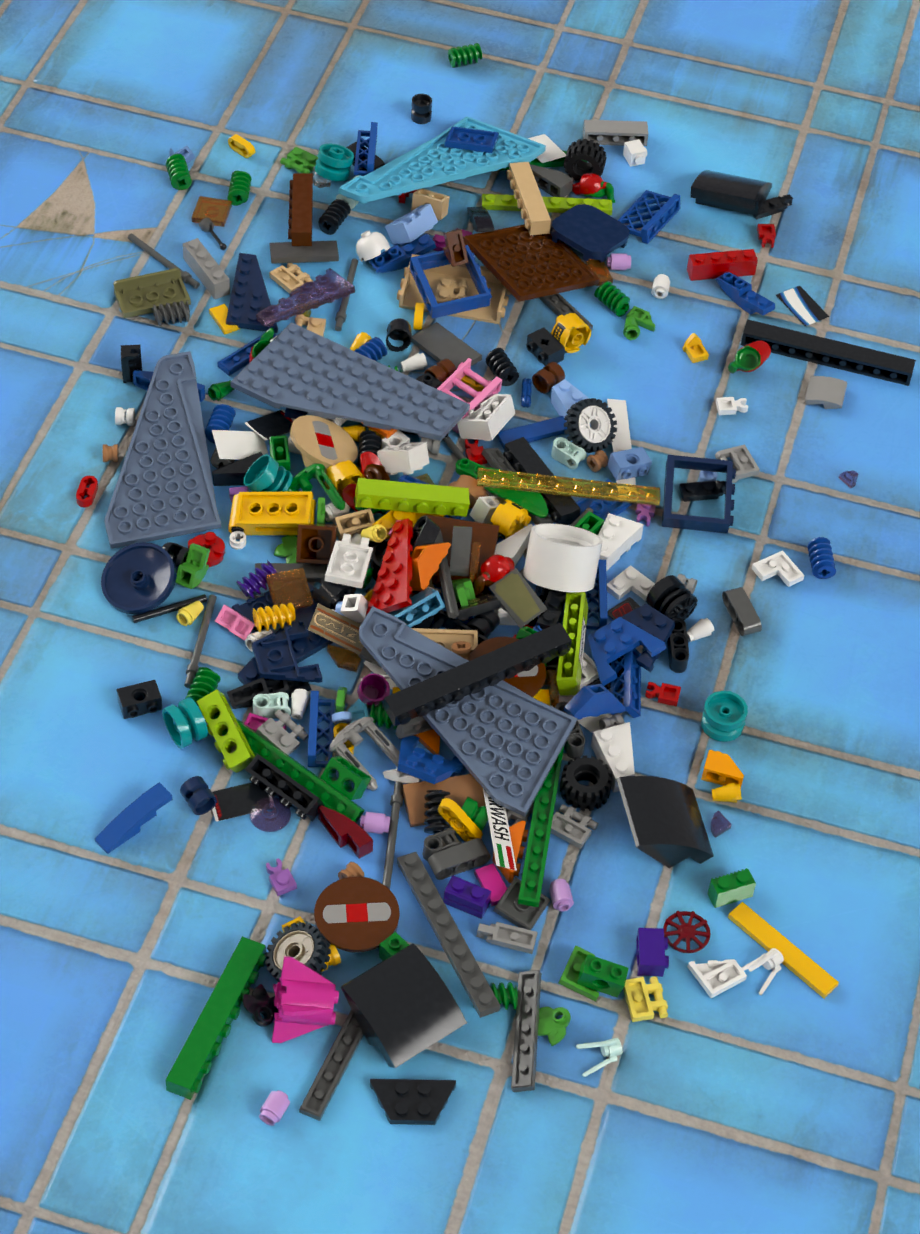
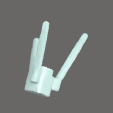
(609, 1048)

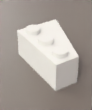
(618, 537)
(614, 748)

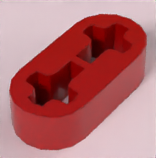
(90, 492)

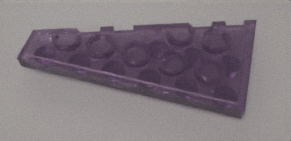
(306, 297)

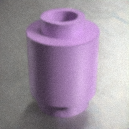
(619, 261)
(375, 822)
(561, 895)
(274, 1107)

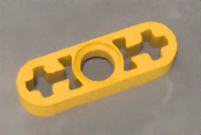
(459, 820)

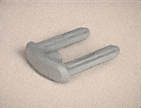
(351, 733)

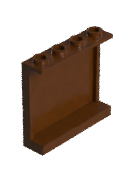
(484, 533)

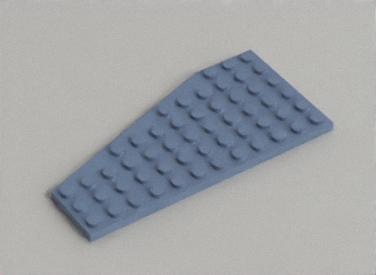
(335, 382)

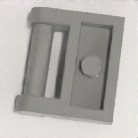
(742, 460)

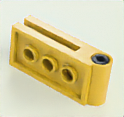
(271, 512)

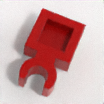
(767, 234)
(474, 452)
(666, 694)

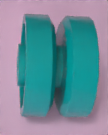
(334, 162)
(724, 716)
(185, 722)

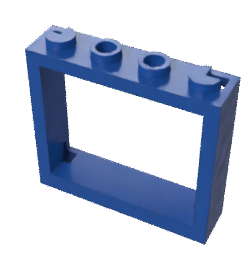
(437, 259)

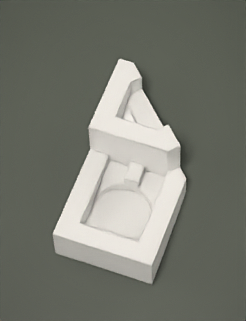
(397, 776)

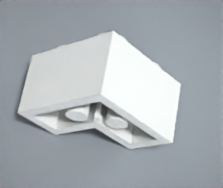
(404, 458)

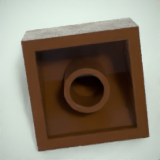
(315, 543)

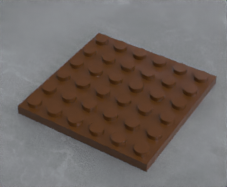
(530, 263)

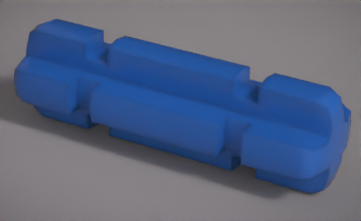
(526, 392)

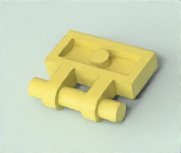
(638, 999)

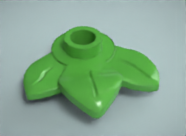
(287, 548)
(551, 1026)

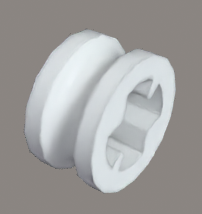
(237, 544)

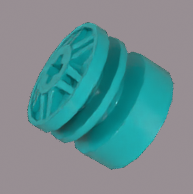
(267, 476)

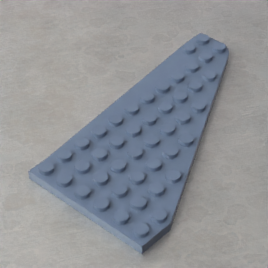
(167, 470)
(496, 734)

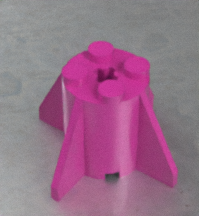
(303, 1001)

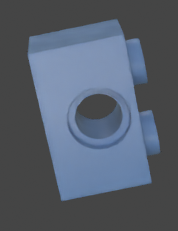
(629, 463)

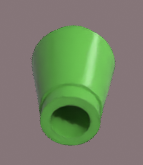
(631, 329)

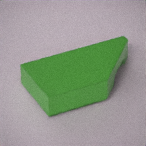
(642, 318)
(321, 511)
(341, 699)

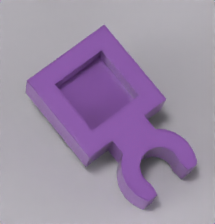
(645, 512)
(281, 880)

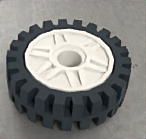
(602, 425)

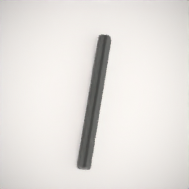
(446, 584)

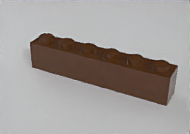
(301, 209)

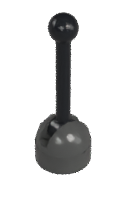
(208, 226)

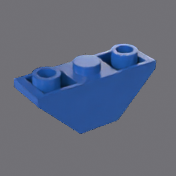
(593, 702)

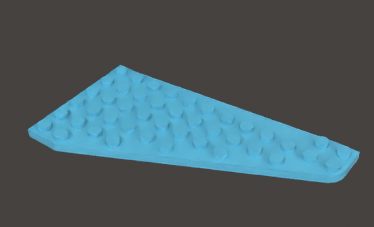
(437, 164)

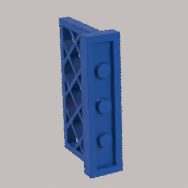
(658, 219)

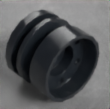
(672, 598)

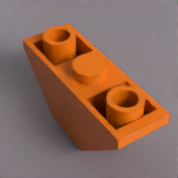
(426, 563)
(518, 835)

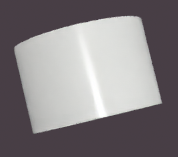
(562, 557)

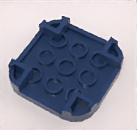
(589, 232)

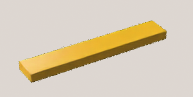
(793, 957)

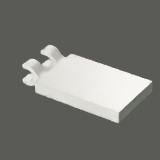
(349, 562)

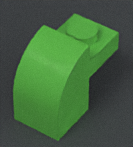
(195, 567)
(463, 591)

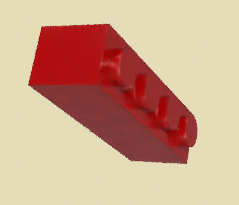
(715, 264)

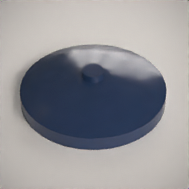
(138, 578)

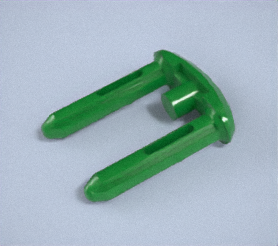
(316, 471)

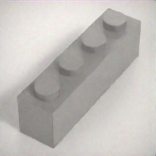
(615, 132)
(206, 268)

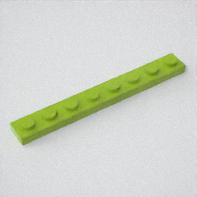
(552, 204)

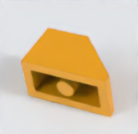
(721, 769)

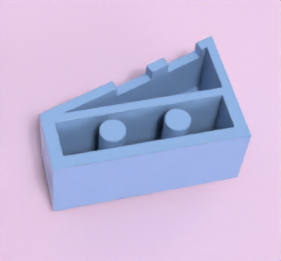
(411, 225)
(564, 396)

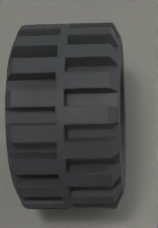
(586, 151)
(589, 770)

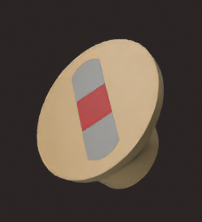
(322, 441)

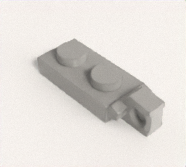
(508, 936)

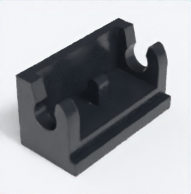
(130, 361)

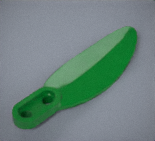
(529, 500)

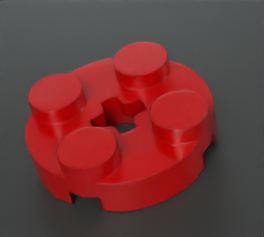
(214, 543)

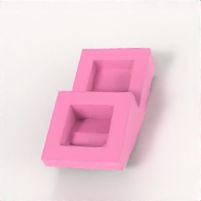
(235, 622)

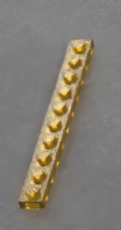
(568, 486)

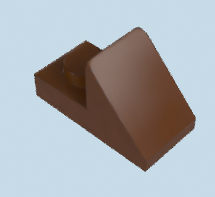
(455, 248)

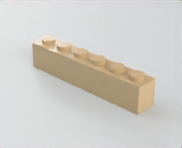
(529, 198)

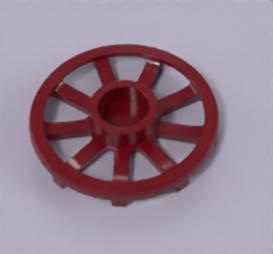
(686, 931)

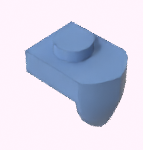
(186, 152)

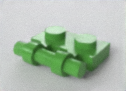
(299, 160)

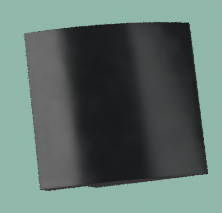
(730, 192)
(664, 819)
(403, 1005)

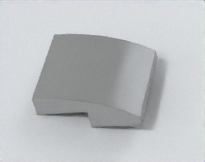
(826, 391)

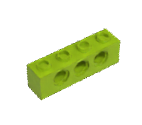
(243, 754)

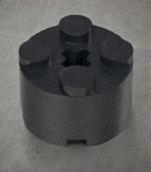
(331, 593)

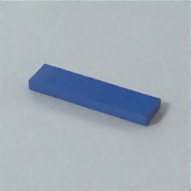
(238, 358)
(534, 431)

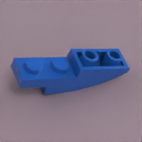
(399, 257)
(742, 294)

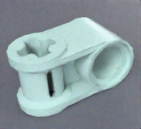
(566, 453)
(267, 704)

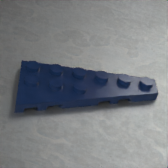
(248, 295)
(302, 647)

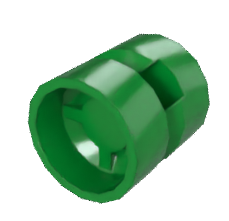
(475, 813)

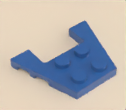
(615, 641)
(423, 764)

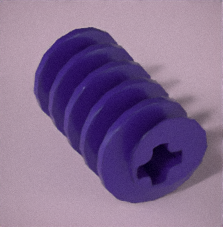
(256, 581)

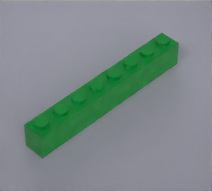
(216, 1018)

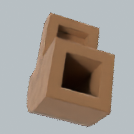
(474, 491)

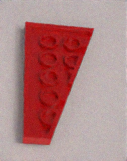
(394, 577)

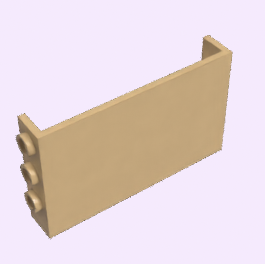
(410, 294)

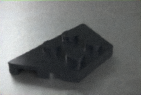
(412, 1100)

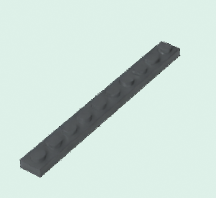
(448, 935)

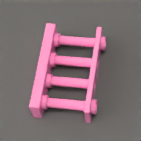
(491, 387)

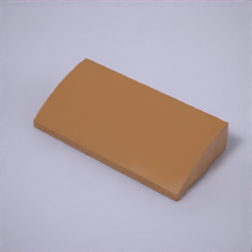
(458, 786)

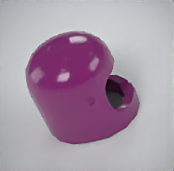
(376, 693)

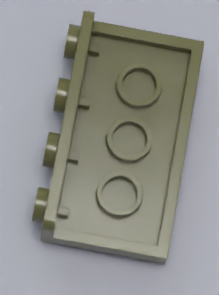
(140, 293)

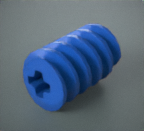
(373, 349)
(220, 420)
(821, 558)

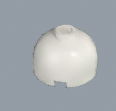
(370, 245)

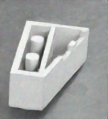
(488, 419)

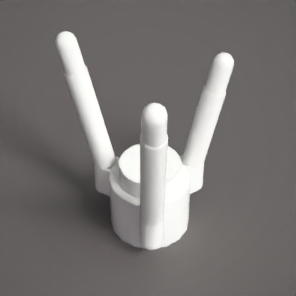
(769, 960)

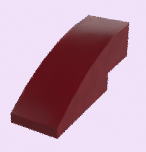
(345, 831)

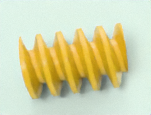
(274, 616)

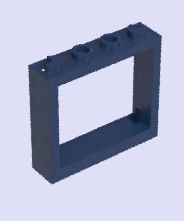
(697, 522)

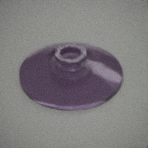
(272, 820)

